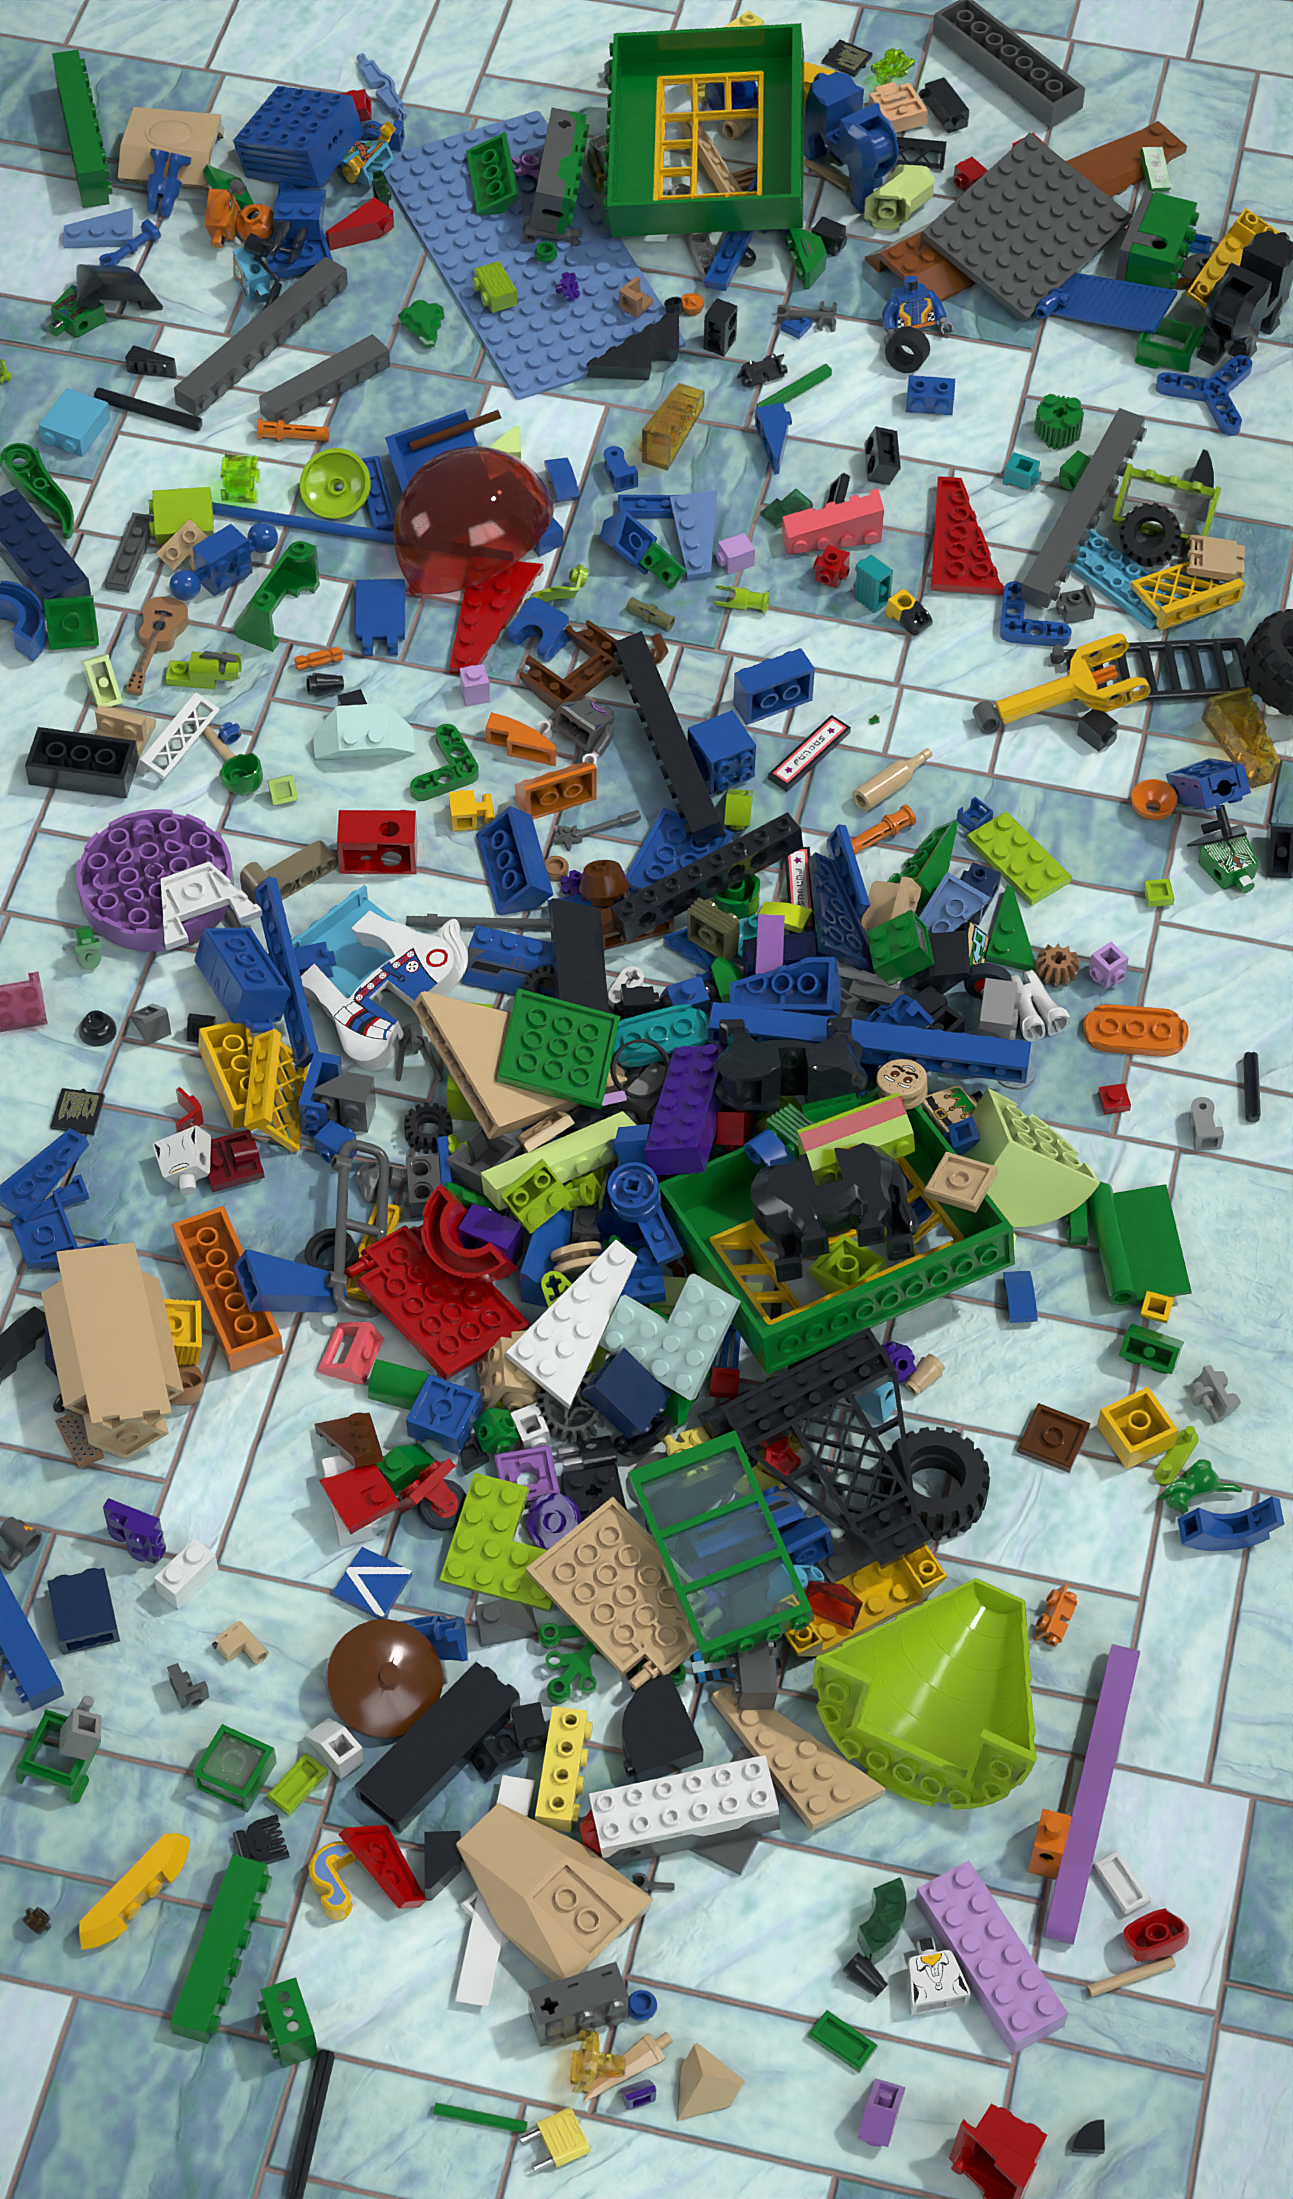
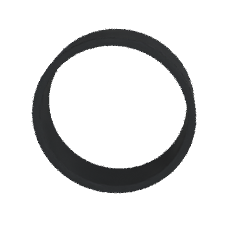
(613, 1067)

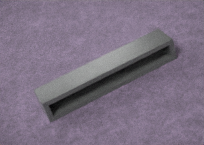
(325, 380)

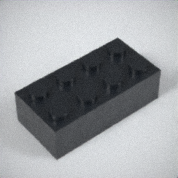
(82, 762)

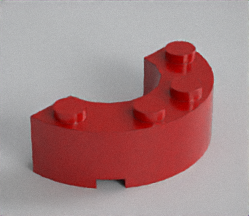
(442, 1243)

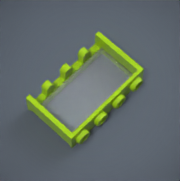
(1190, 502)

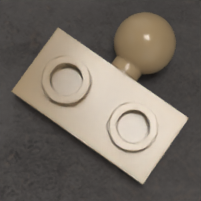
(181, 544)

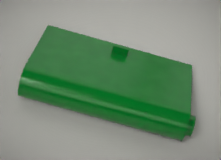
(1138, 1243)

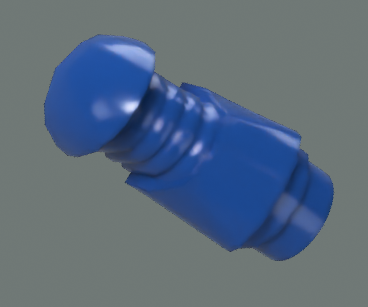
(1050, 302)

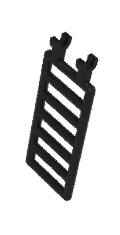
(1168, 647)

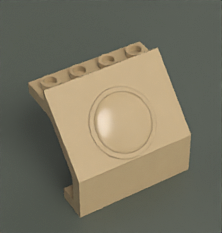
(171, 131)

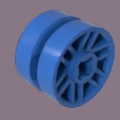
(634, 1192)

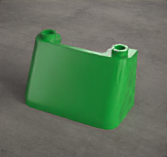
(292, 573)

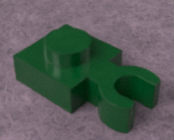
(380, 190)

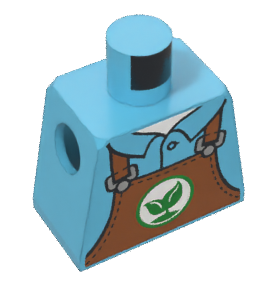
(252, 281)

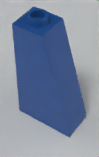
(283, 1285)

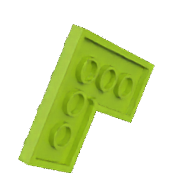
(484, 1548)

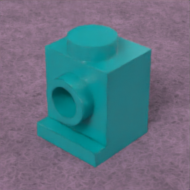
(1022, 471)

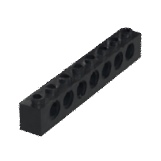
(706, 877)

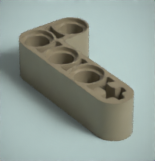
(291, 873)

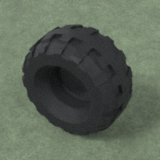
(1270, 661)

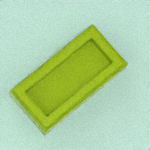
(297, 1784)

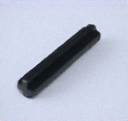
(1251, 1086)

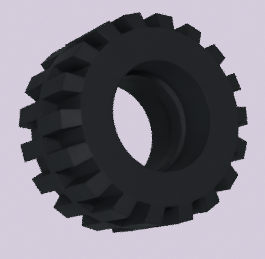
(1145, 514)

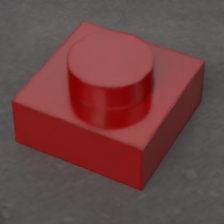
(1114, 1098)
(724, 1382)

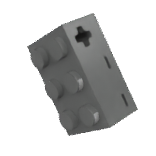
(578, 2004)

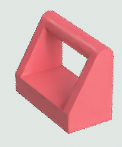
(360, 1356)

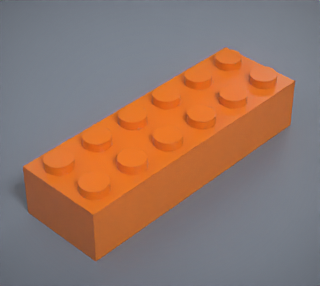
(209, 1253)

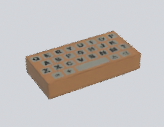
(75, 1436)

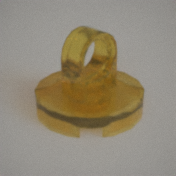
(590, 2062)

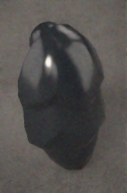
(640, 1445)

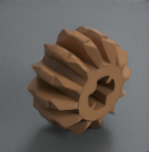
(1057, 965)

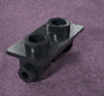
(754, 372)

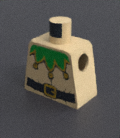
(950, 1106)

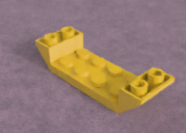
(1227, 251)
(883, 1595)

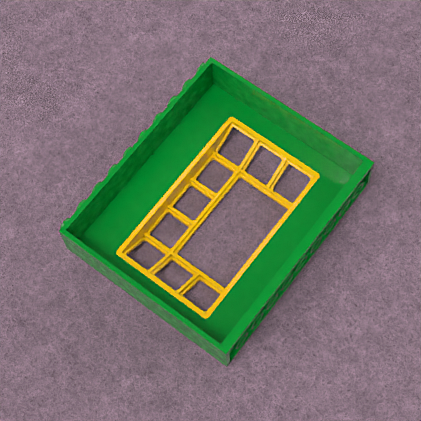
(637, 121)
(715, 1215)

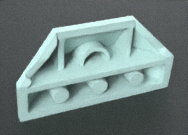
(363, 732)

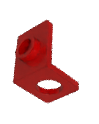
(193, 1108)

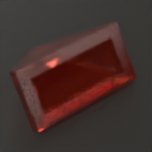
(834, 1603)

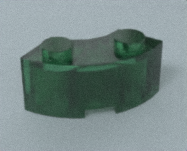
(882, 1930)

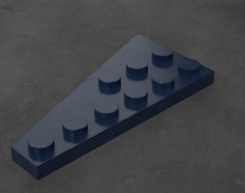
(836, 919)

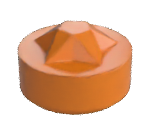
(692, 303)

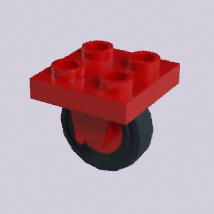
(436, 1498)

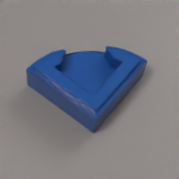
(796, 328)

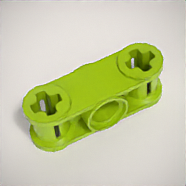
(585, 1188)

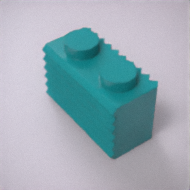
(873, 583)

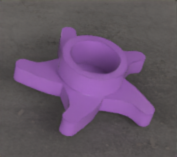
(528, 164)

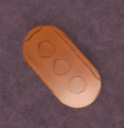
(1135, 1030)

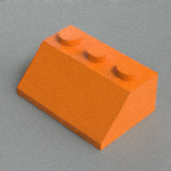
(557, 790)

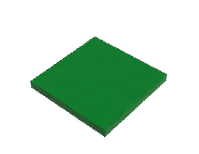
(558, 1048)

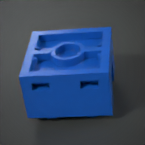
(444, 1414)

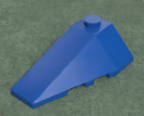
(800, 988)

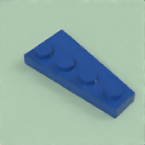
(33, 1181)

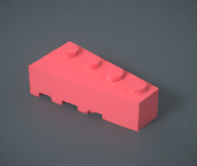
(835, 525)

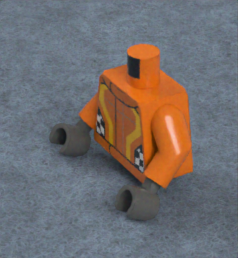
(223, 211)

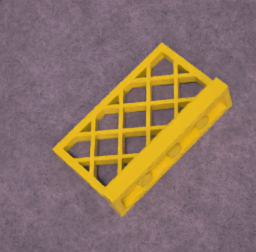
(1190, 607)
(264, 1088)

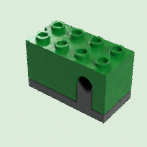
(1157, 240)

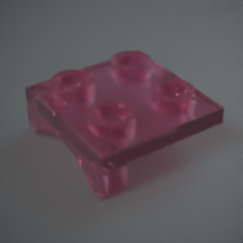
(22, 1004)

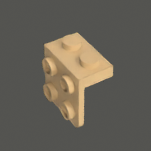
(890, 900)
(501, 1375)

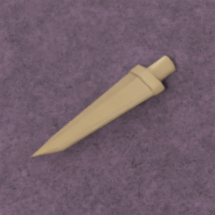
(834, 176)
(638, 2058)

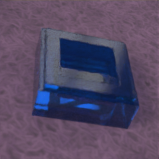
(1201, 244)

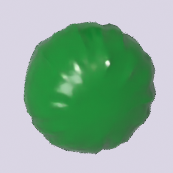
(242, 774)

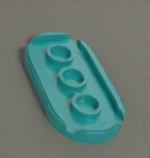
(667, 1027)

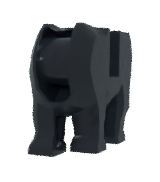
(1248, 297)
(762, 1072)
(803, 1216)

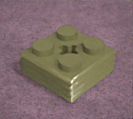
(713, 929)

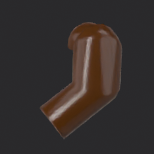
(660, 649)

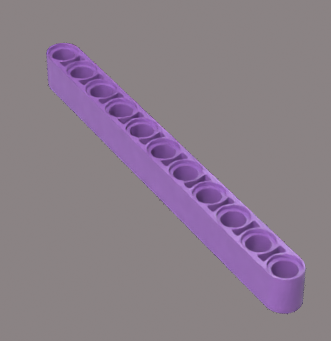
(1092, 1795)

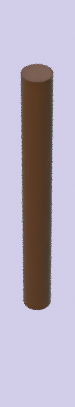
(455, 430)

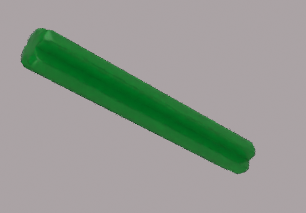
(798, 386)

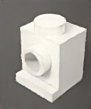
(526, 1421)

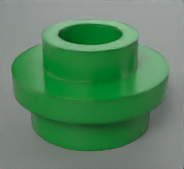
(545, 252)

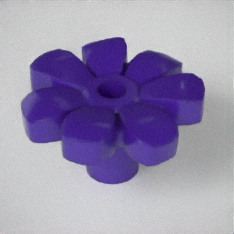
(568, 286)
(571, 883)

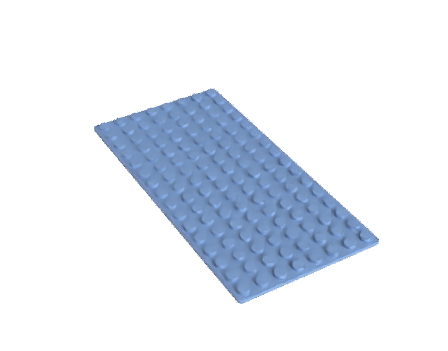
(544, 337)

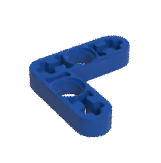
(1018, 623)

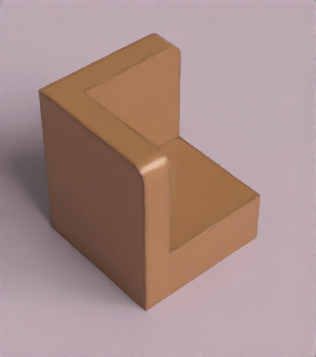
(632, 299)

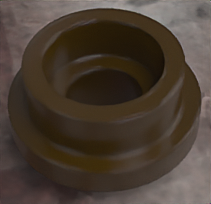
(37, 1920)

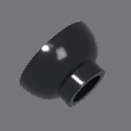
(97, 1029)

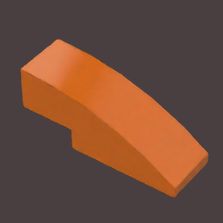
(520, 740)

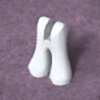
(1053, 1016)

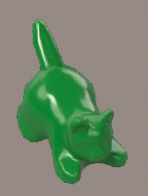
(1196, 1482)

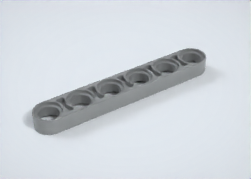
(697, 248)

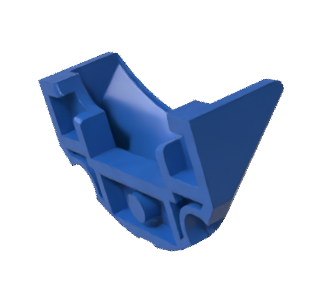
(902, 1012)
(445, 1635)

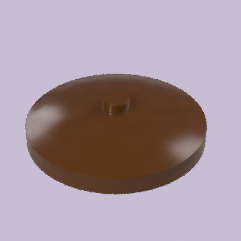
(383, 1678)

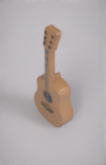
(163, 623)

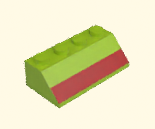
(875, 1123)

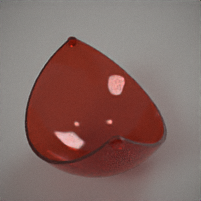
(468, 518)

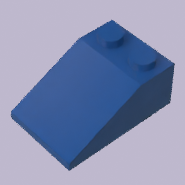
(302, 210)

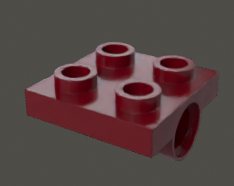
(234, 1161)

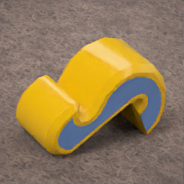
(326, 1882)

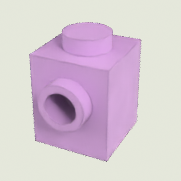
(735, 553)
(474, 685)

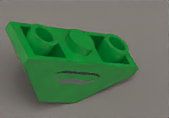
(807, 254)

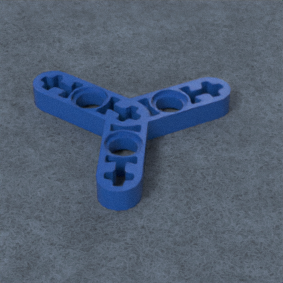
(1206, 389)

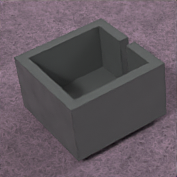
(485, 1155)

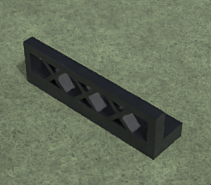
(921, 145)

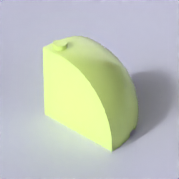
(1036, 1165)

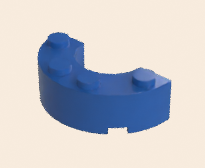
(26, 610)

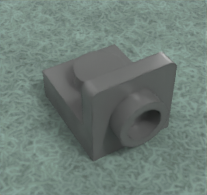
(186, 1693)

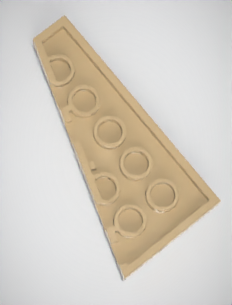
(805, 1770)

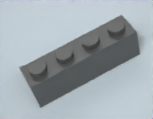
(755, 1677)

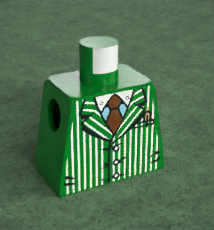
(1230, 863)

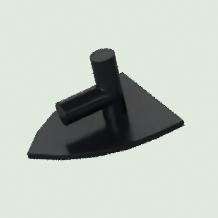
(1222, 824)

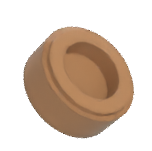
(556, 868)

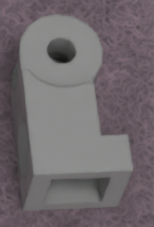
(1202, 1125)

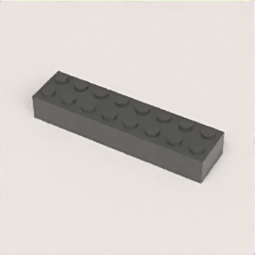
(1009, 61)

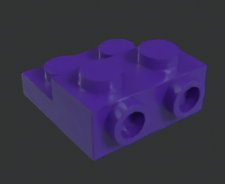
(137, 1528)

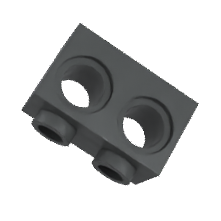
(420, 1185)

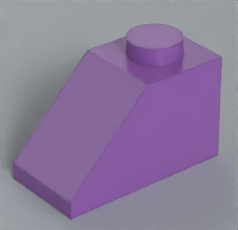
(881, 2113)

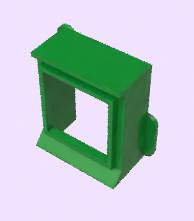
(1154, 354)
(75, 1782)

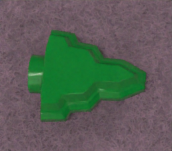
(423, 320)

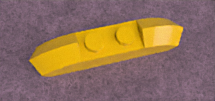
(124, 1899)

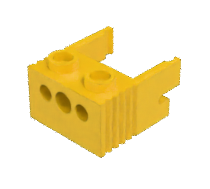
(185, 1329)

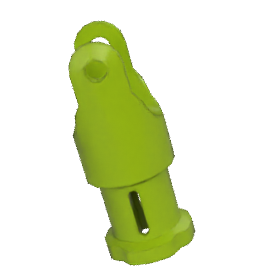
(745, 599)

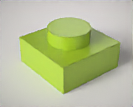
(282, 789)
(1158, 892)

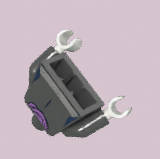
(584, 724)

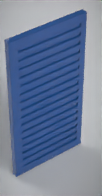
(1115, 303)

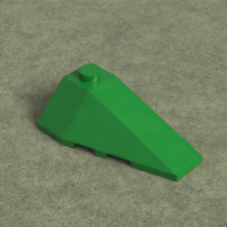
(931, 863)

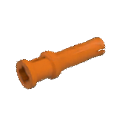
(280, 430)
(889, 825)

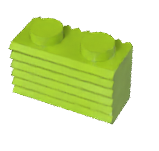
(495, 287)

